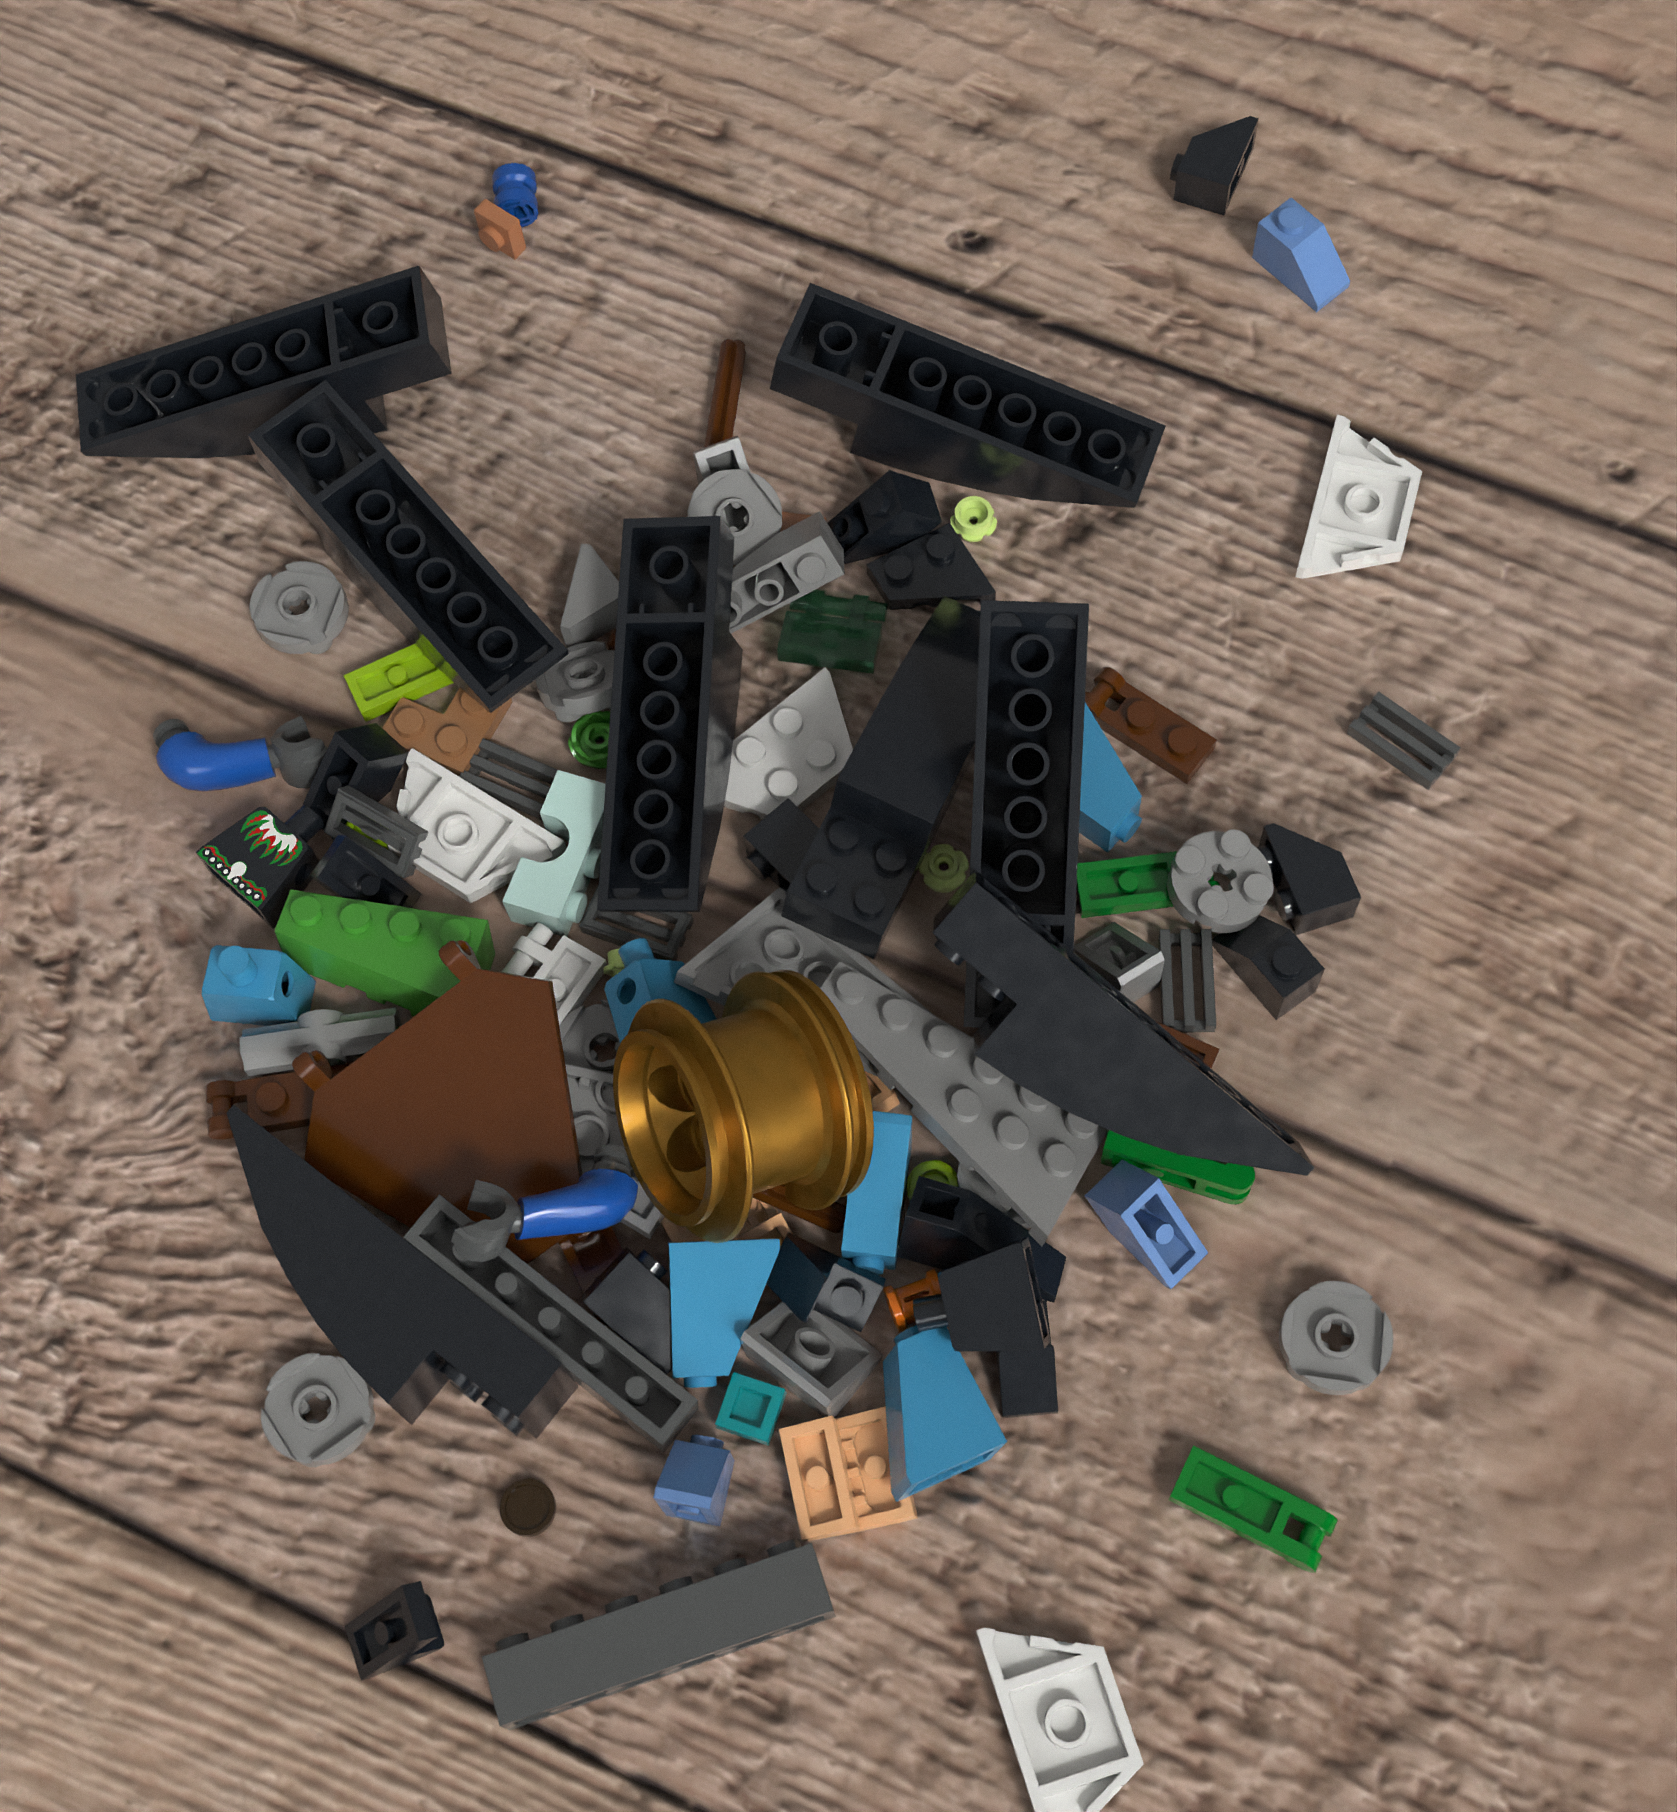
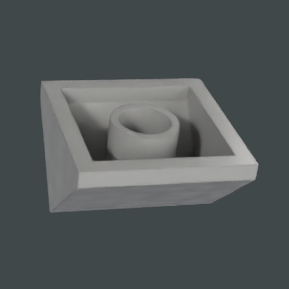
(814, 1359)

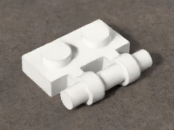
(568, 966)

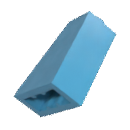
(1108, 793)
(877, 1205)
(713, 1303)
(933, 1413)

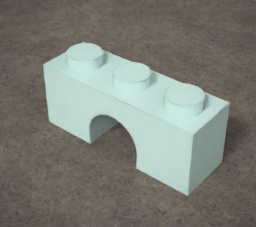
(556, 889)

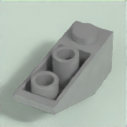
(785, 570)

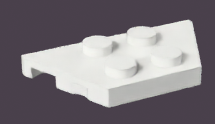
(1359, 506)
(790, 751)
(471, 835)
(1062, 1719)

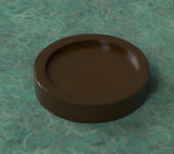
(527, 1507)

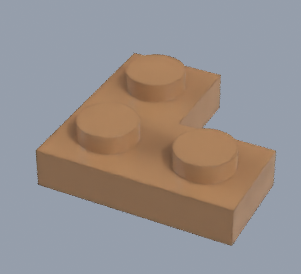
(445, 737)

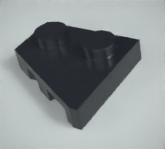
(928, 571)

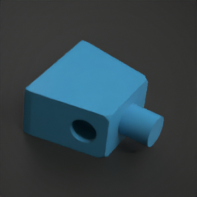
(647, 980)
(248, 986)

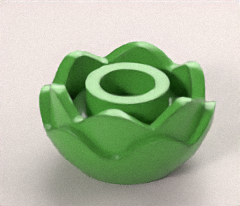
(584, 737)

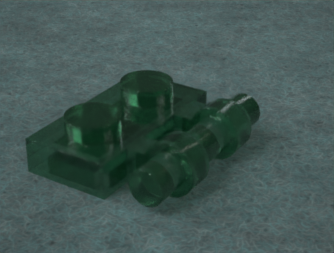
(830, 640)

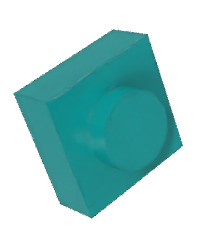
(750, 1408)

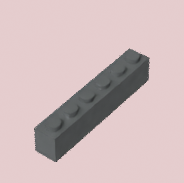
(583, 1345)
(657, 1636)

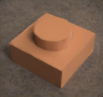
(499, 229)

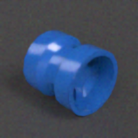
(515, 191)

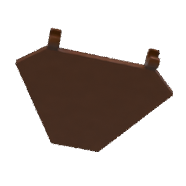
(452, 1100)

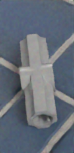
(334, 1034)

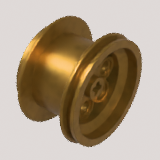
(743, 1103)

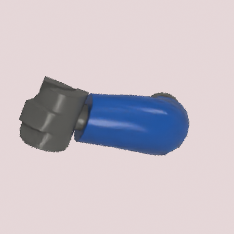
(211, 766)
(590, 1205)

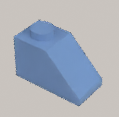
(1300, 254)
(1147, 1222)
(695, 1480)

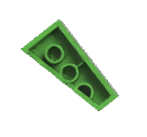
(378, 946)

